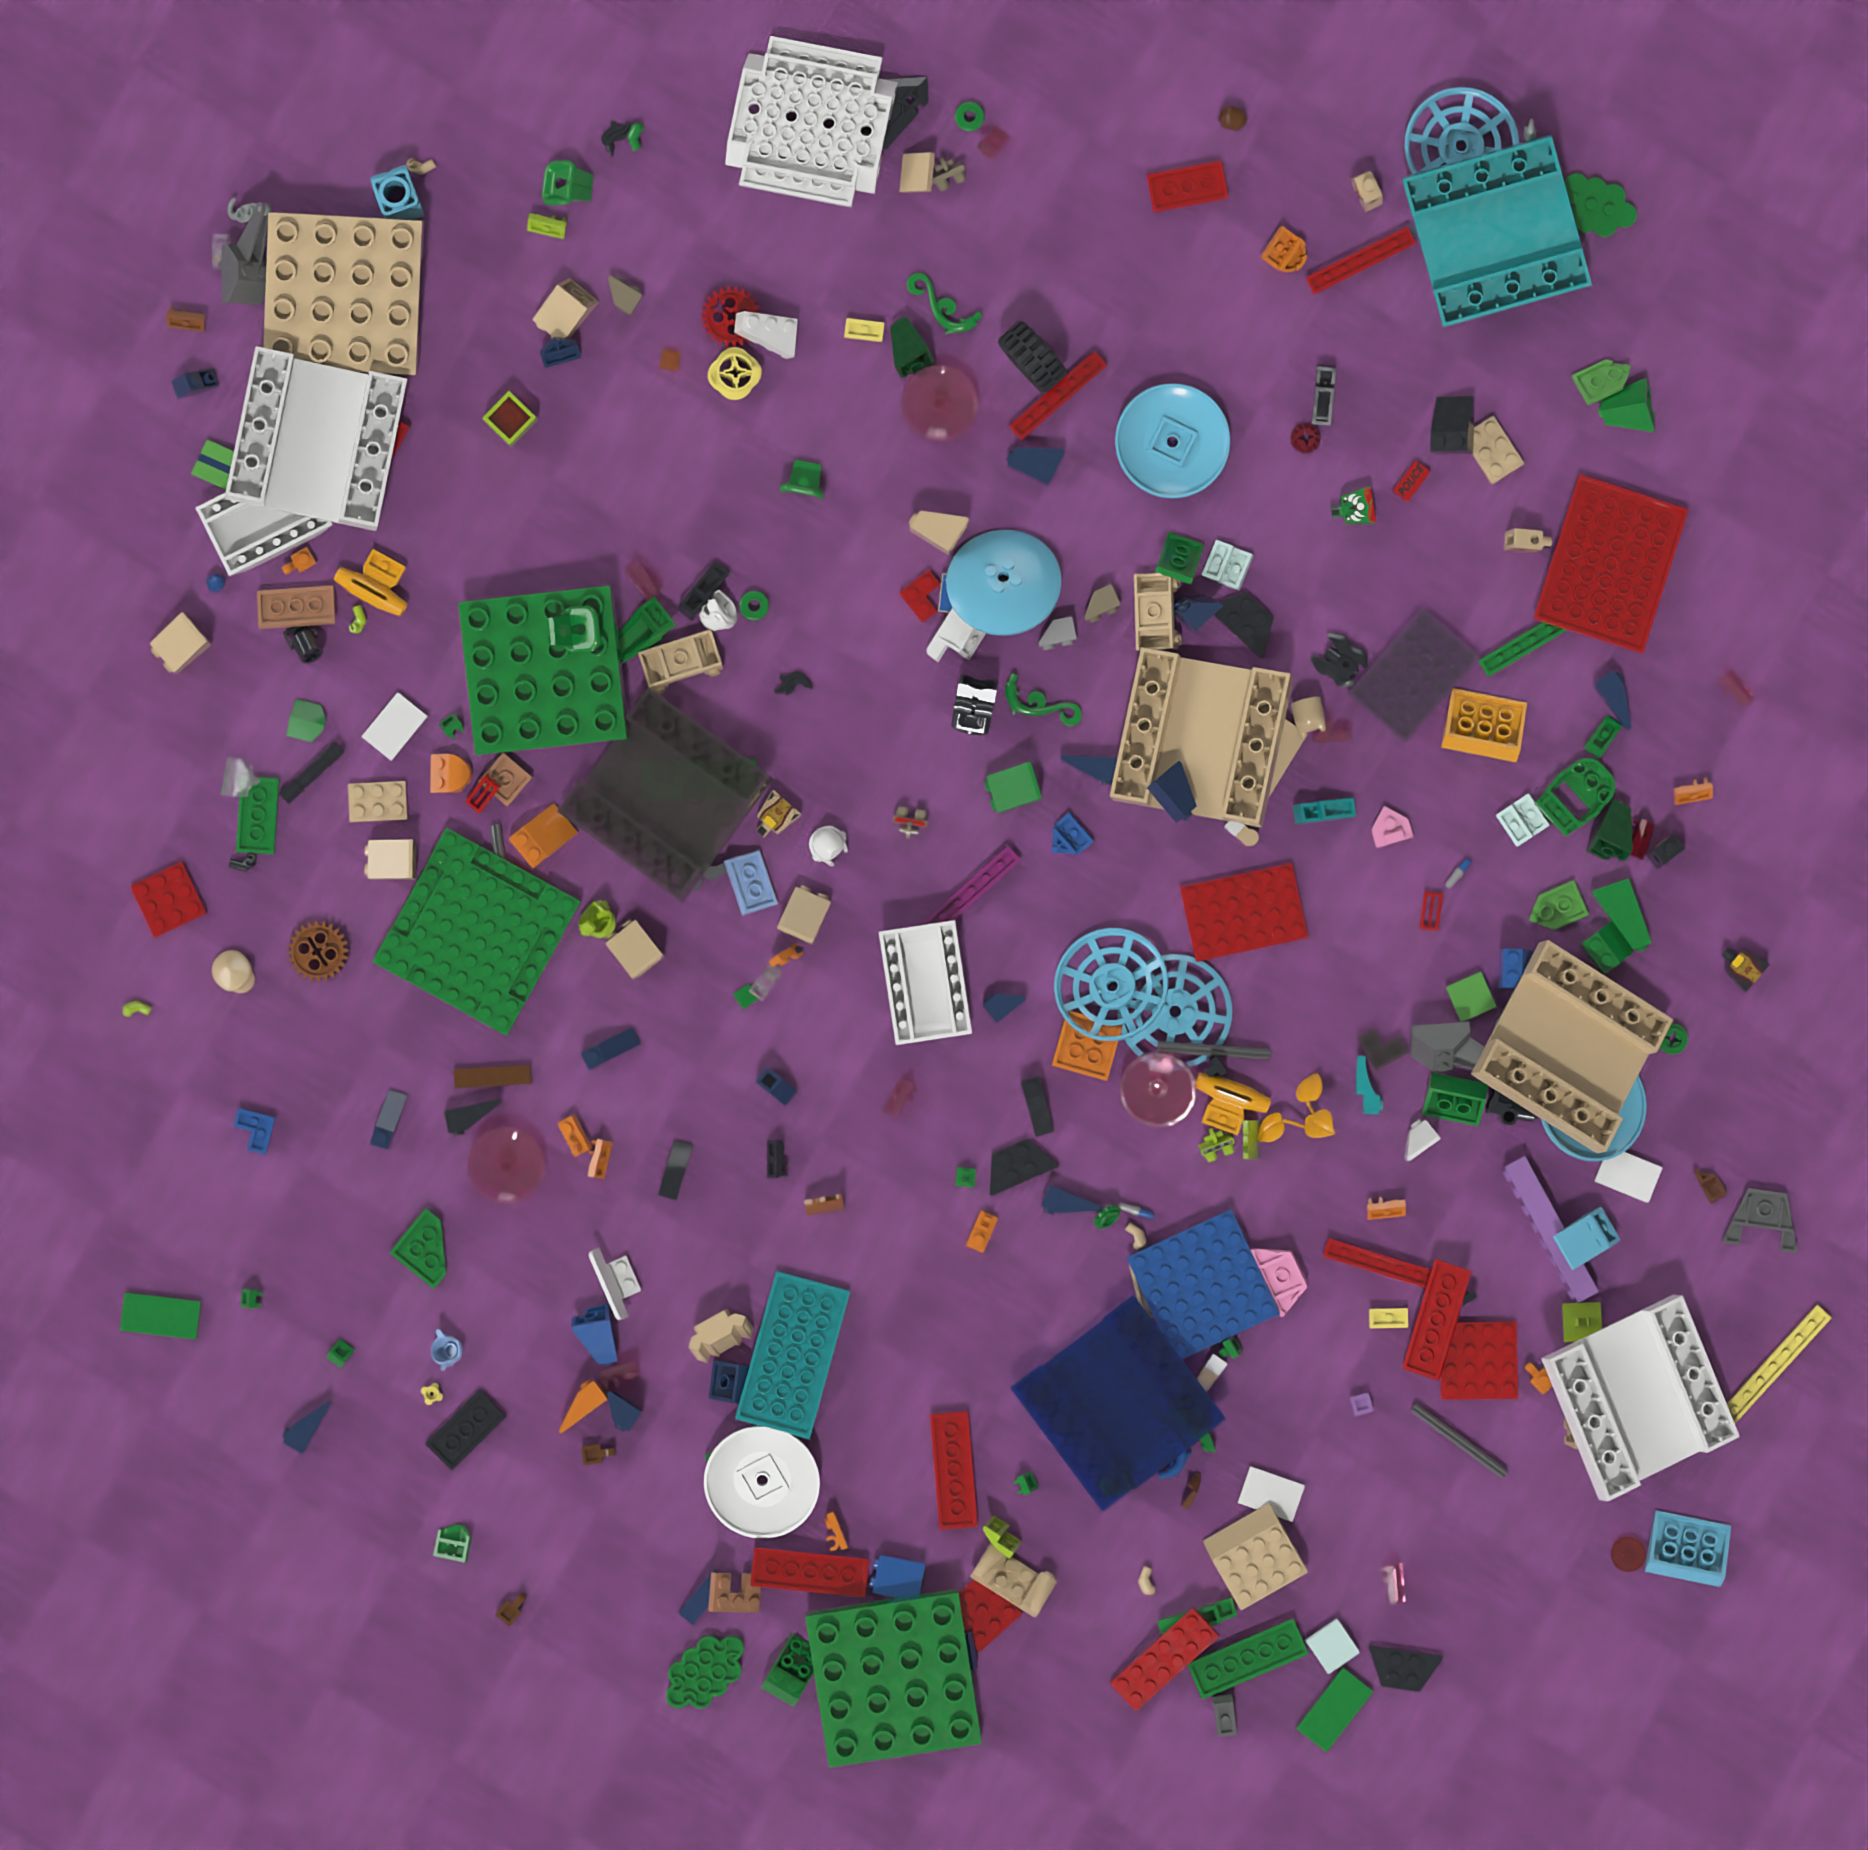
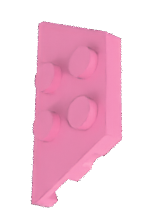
(1281, 1276)

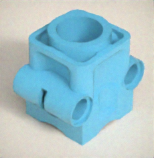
(397, 178)

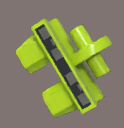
(1215, 1142)

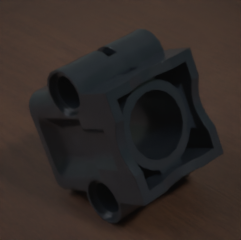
(974, 705)
(1499, 1104)

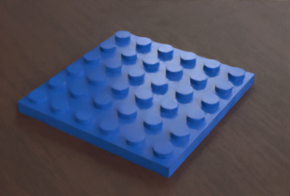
(1203, 1285)

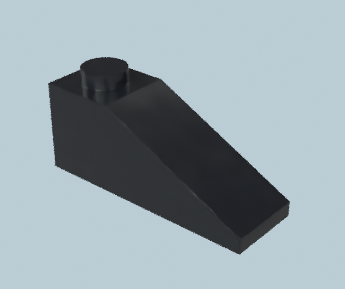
(1037, 1106)
(467, 1116)

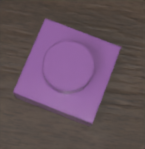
(1361, 1404)

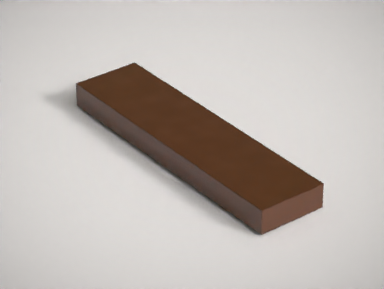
(492, 1076)

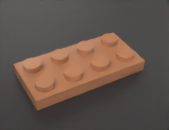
(296, 607)

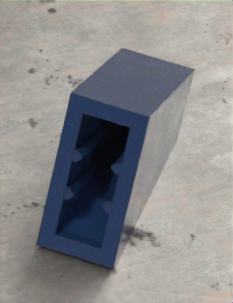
(1036, 463)
(1174, 793)

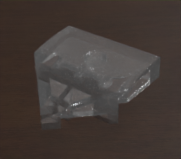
(238, 778)

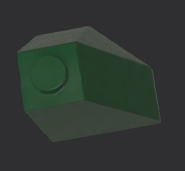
(909, 349)
(1613, 834)

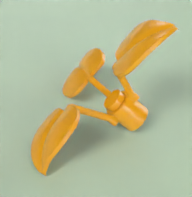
(1316, 1125)

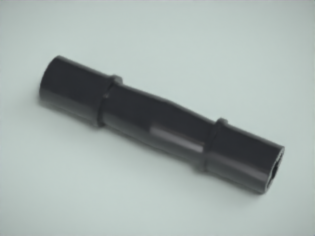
(311, 772)

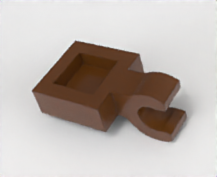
(594, 1454)
(509, 1610)

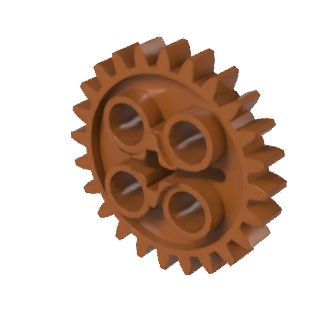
(303, 961)

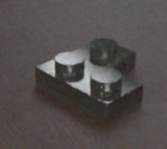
(1380, 1054)

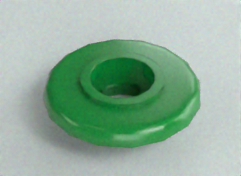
(969, 107)
(747, 598)

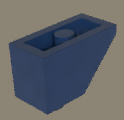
(1001, 1005)

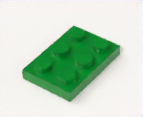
(1179, 558)

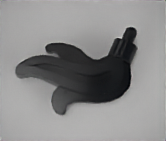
(614, 134)
(791, 681)

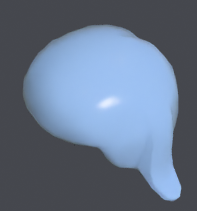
(446, 1350)

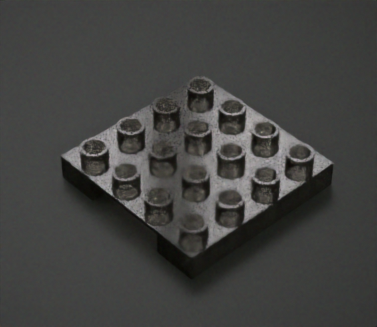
(666, 796)

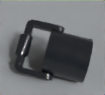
(304, 643)

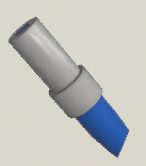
(1458, 873)
(1135, 1210)

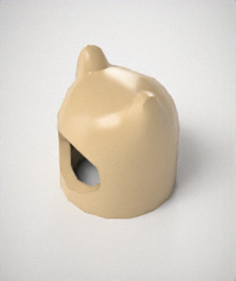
(1308, 715)

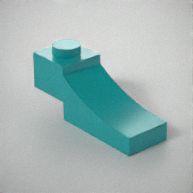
(1324, 810)
(1371, 1102)

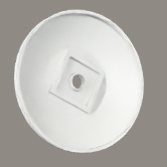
(755, 1507)

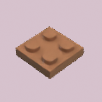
(510, 776)

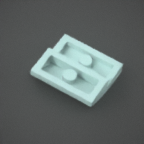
(1227, 565)
(1523, 819)
(1332, 1646)

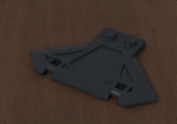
(903, 112)

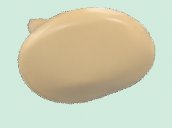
(233, 972)

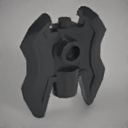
(1342, 662)

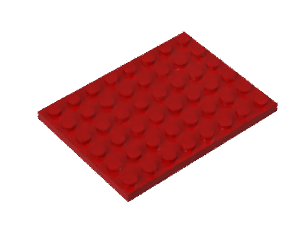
(1610, 564)

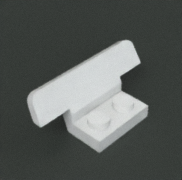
(957, 636)
(616, 1280)

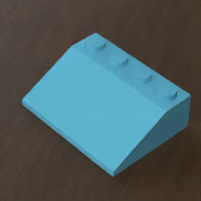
(1688, 1548)

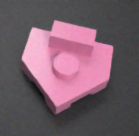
(1390, 828)

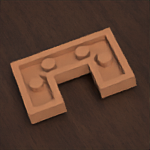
(725, 1601)

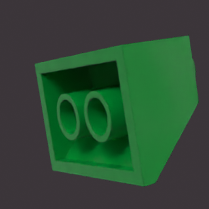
(1455, 1099)

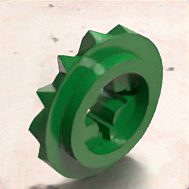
(1676, 1047)
(1107, 1217)

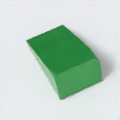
(1602, 736)

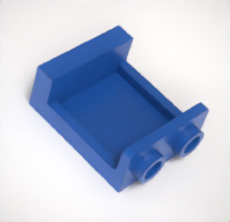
(897, 1577)

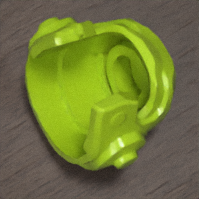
(597, 920)

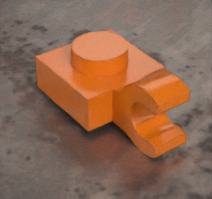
(301, 560)
(783, 957)
(1540, 1378)

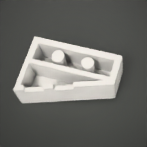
(770, 331)

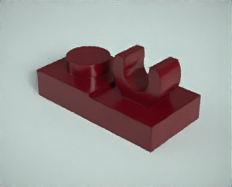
(1642, 838)

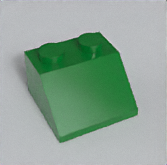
(1606, 948)

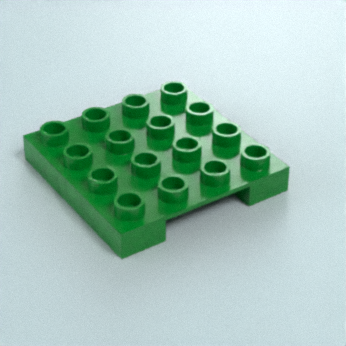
(537, 692)
(893, 1678)

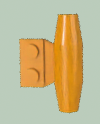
(374, 584)
(1229, 1101)

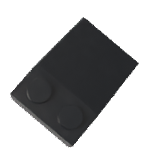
(1453, 425)

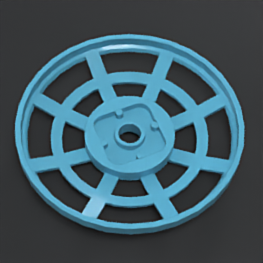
(1459, 131)
(1103, 977)
(1187, 1005)

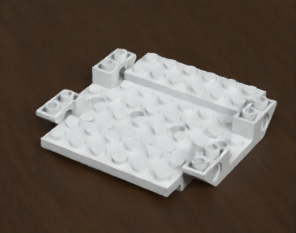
(802, 154)

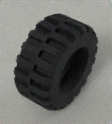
(1032, 356)

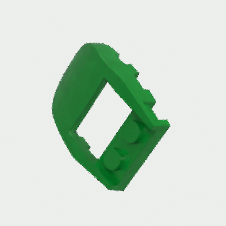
(1590, 784)

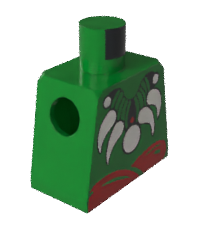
(1356, 508)

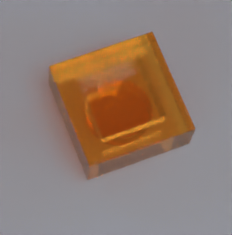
(670, 360)

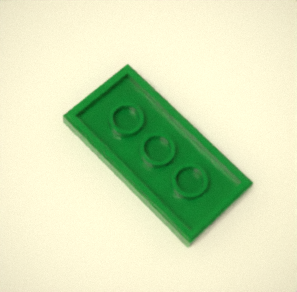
(258, 818)
(160, 1316)
(1334, 1709)

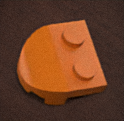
(1285, 251)
(449, 773)

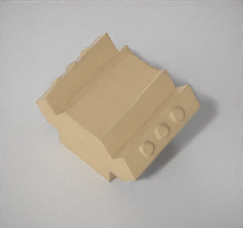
(719, 1334)

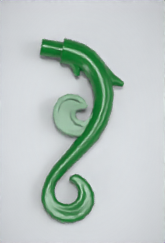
(949, 304)
(1015, 705)

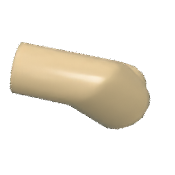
(1139, 1236)

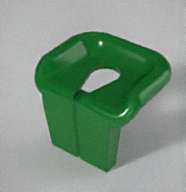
(578, 183)
(804, 480)
(561, 632)

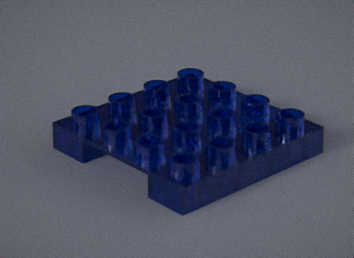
(1118, 1404)

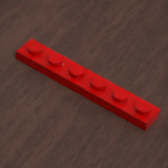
(1360, 261)
(1057, 396)
(1377, 1263)

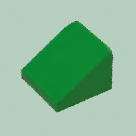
(744, 997)
(340, 1353)

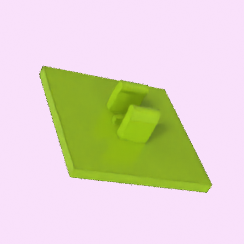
(1580, 1320)

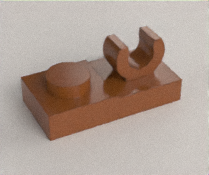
(185, 320)

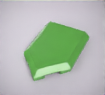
(1601, 380)
(1559, 907)

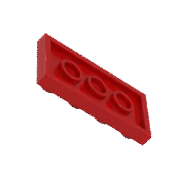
(1187, 186)

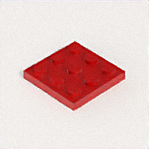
(168, 899)
(985, 1613)

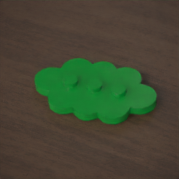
(1598, 205)
(704, 1672)

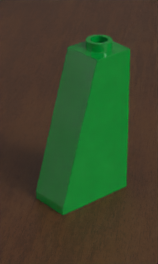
(1623, 911)

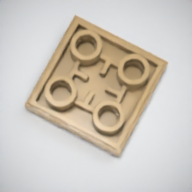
(917, 172)

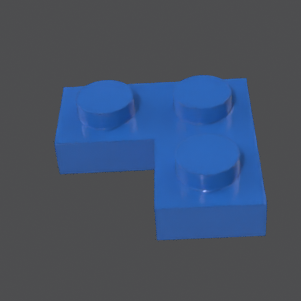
(261, 1128)

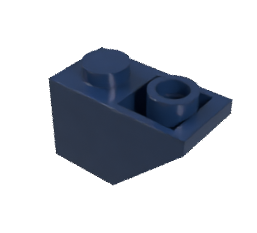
(194, 383)
(776, 1086)

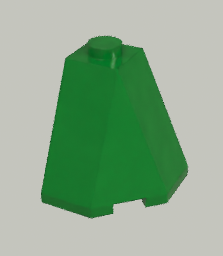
(1630, 408)

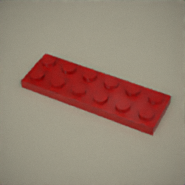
(1437, 1319)
(953, 1470)
(809, 1572)
(1164, 1659)

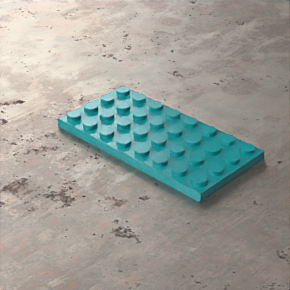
(792, 1355)

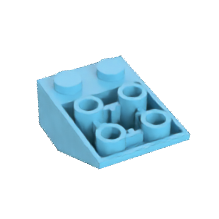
(1586, 1238)

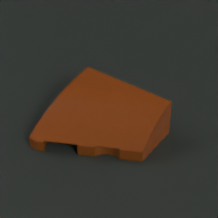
(824, 1205)

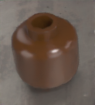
(1232, 118)

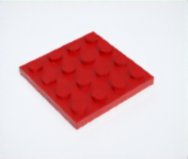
(1481, 1362)

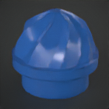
(215, 583)

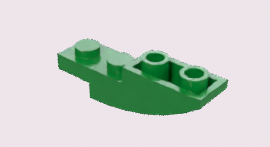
(1212, 1612)

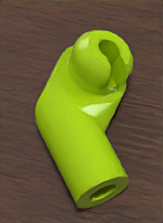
(360, 620)
(134, 1006)

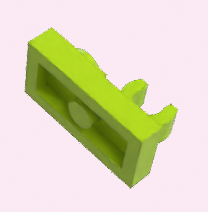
(547, 226)

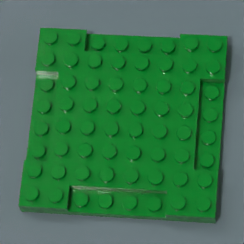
(477, 932)

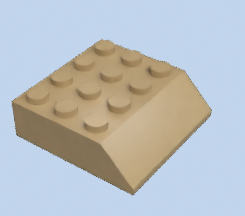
(1255, 1556)

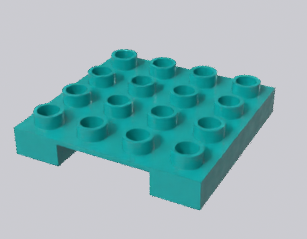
(1497, 230)

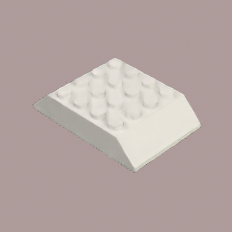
(254, 534)
(925, 982)

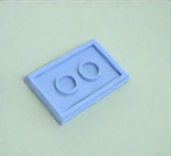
(750, 882)

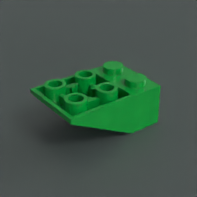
(790, 1671)

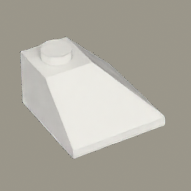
(1419, 1139)

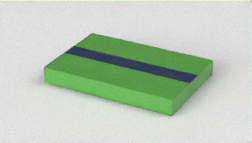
(214, 464)

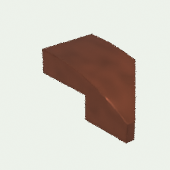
(1710, 1185)
(1194, 1484)

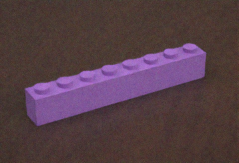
(1547, 1225)

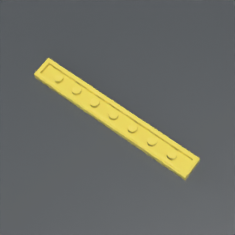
(1777, 1362)

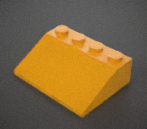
(1484, 725)

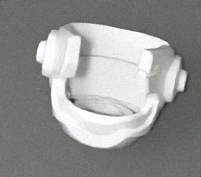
(719, 612)
(827, 844)

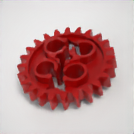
(719, 330)

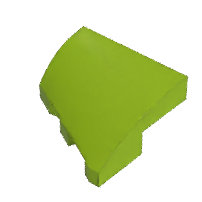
(1250, 1139)

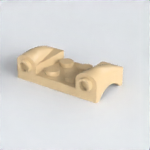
(1155, 612)
(680, 660)
(1014, 1580)

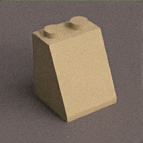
(565, 309)
(939, 529)
(179, 643)
(391, 859)
(804, 914)
(634, 949)

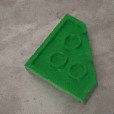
(423, 1249)

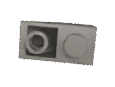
(1059, 632)

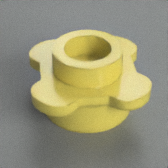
(427, 1390)

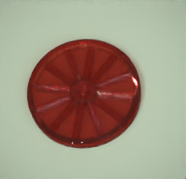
(1628, 1554)

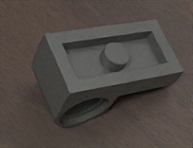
(1224, 1715)

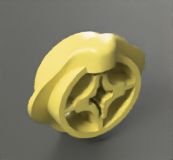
(734, 354)

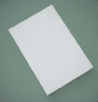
(394, 726)
(1629, 1175)
(1267, 1488)

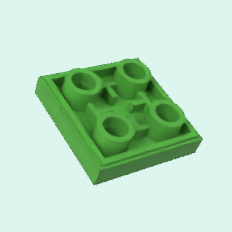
(1470, 997)

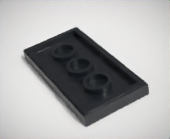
(465, 1430)

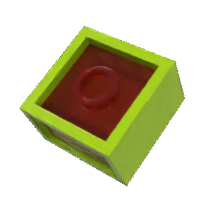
(510, 419)

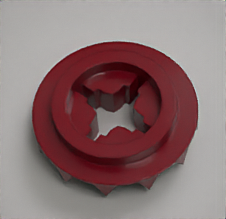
(1298, 444)

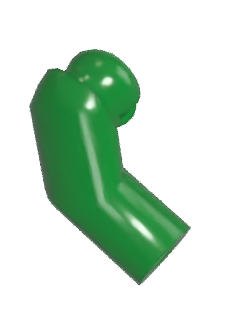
(633, 135)

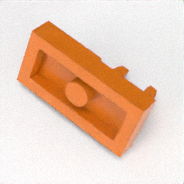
(1693, 793)
(574, 1135)
(600, 1158)
(1390, 1209)
(982, 1231)
(832, 1523)

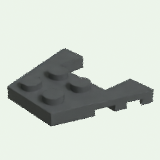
(1766, 1211)

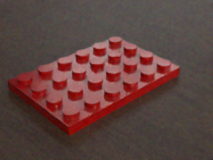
(1243, 912)

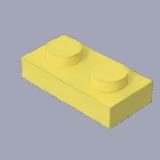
(864, 330)
(1388, 1318)

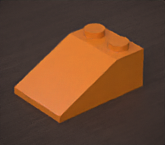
(543, 836)
(585, 1401)

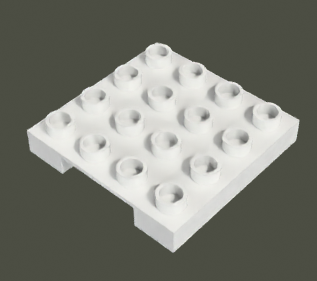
(315, 439)
(1640, 1396)

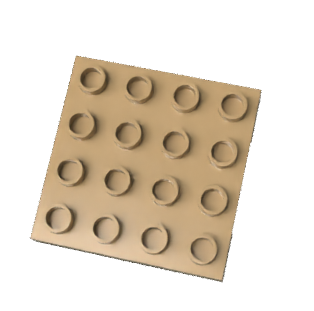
(344, 290)
(1212, 720)
(1571, 1046)

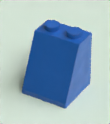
(1511, 966)

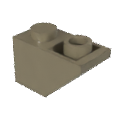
(624, 297)
(1102, 602)

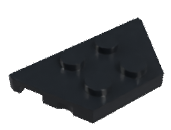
(1246, 621)
(1017, 1165)
(1403, 1668)

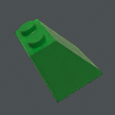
(1013, 788)

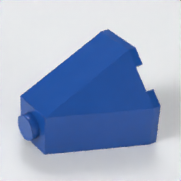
(596, 1333)

